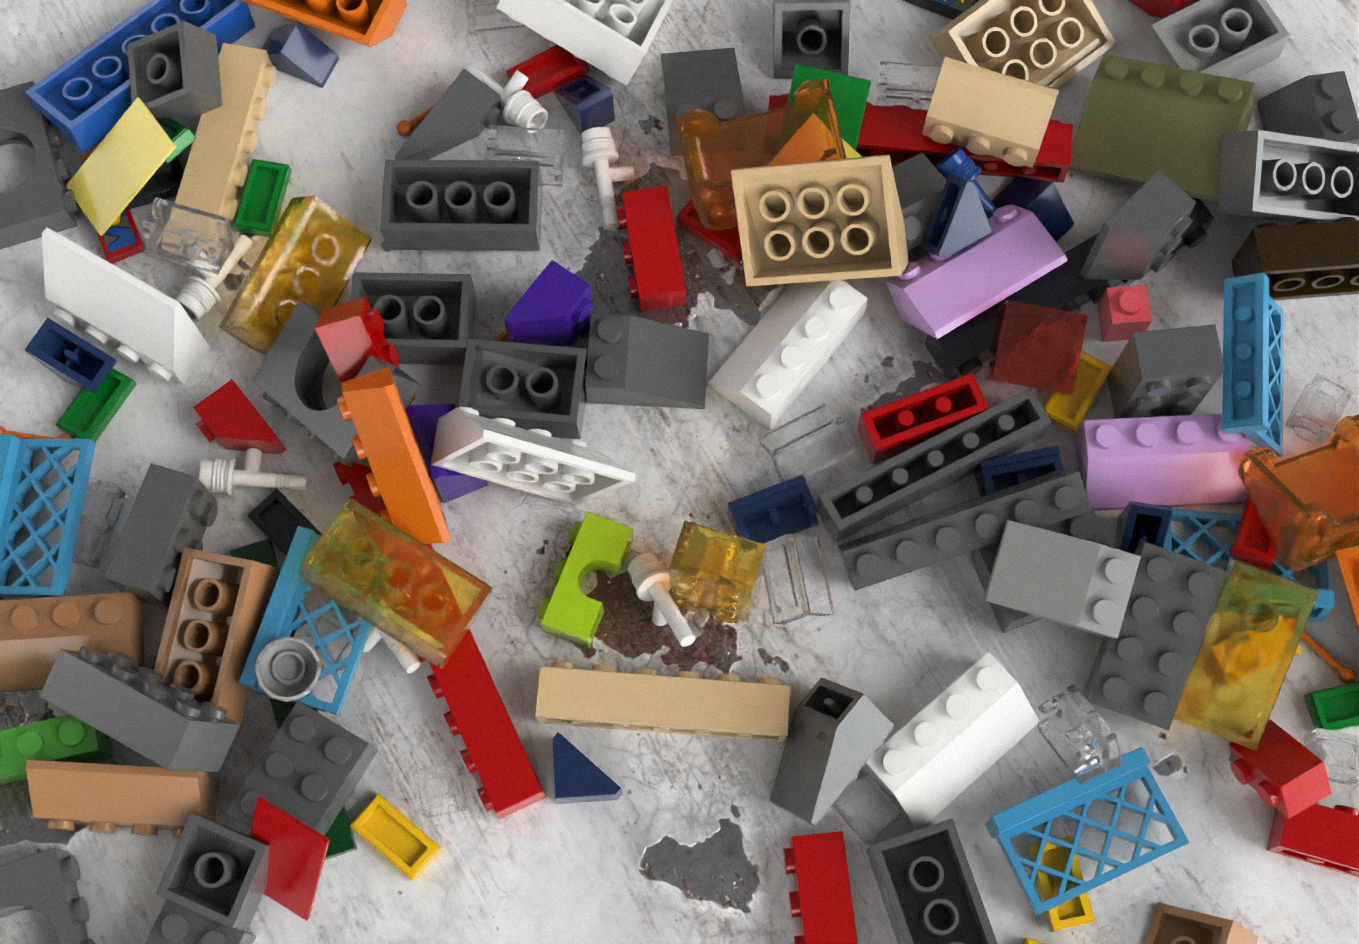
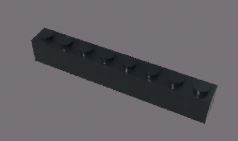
(1063, 289)

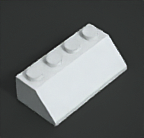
(789, 348)
(952, 741)

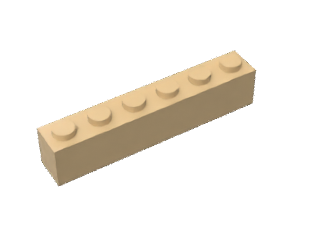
(228, 133)
(663, 702)

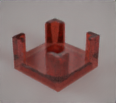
(1038, 347)

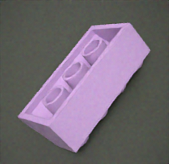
(947, 292)
(1160, 461)

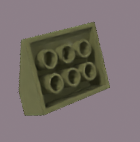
(1160, 120)

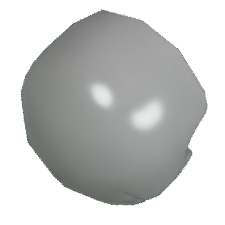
(287, 669)

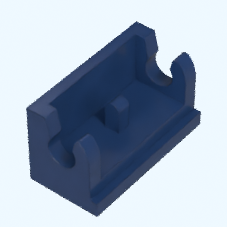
(1016, 468)
(774, 511)

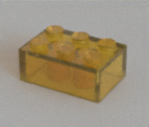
(716, 572)

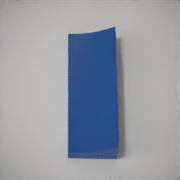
(94, 86)

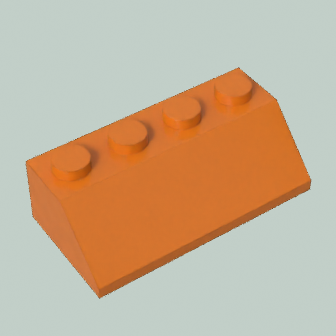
(356, 20)
(393, 455)

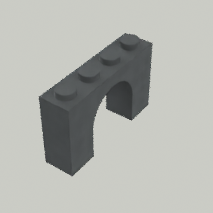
(43, 195)
(294, 380)
(47, 885)

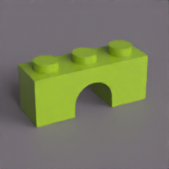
(596, 546)

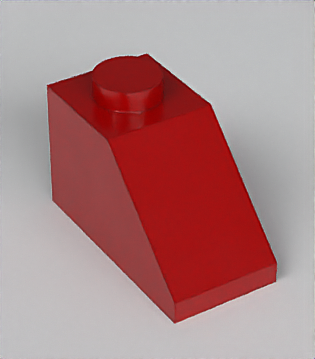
(235, 422)

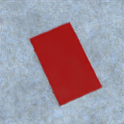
(294, 857)

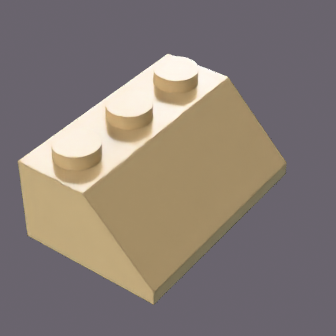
(989, 112)

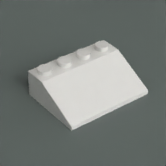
(601, 32)
(120, 310)
(524, 458)

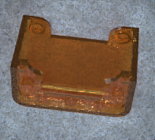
(774, 137)
(1309, 498)

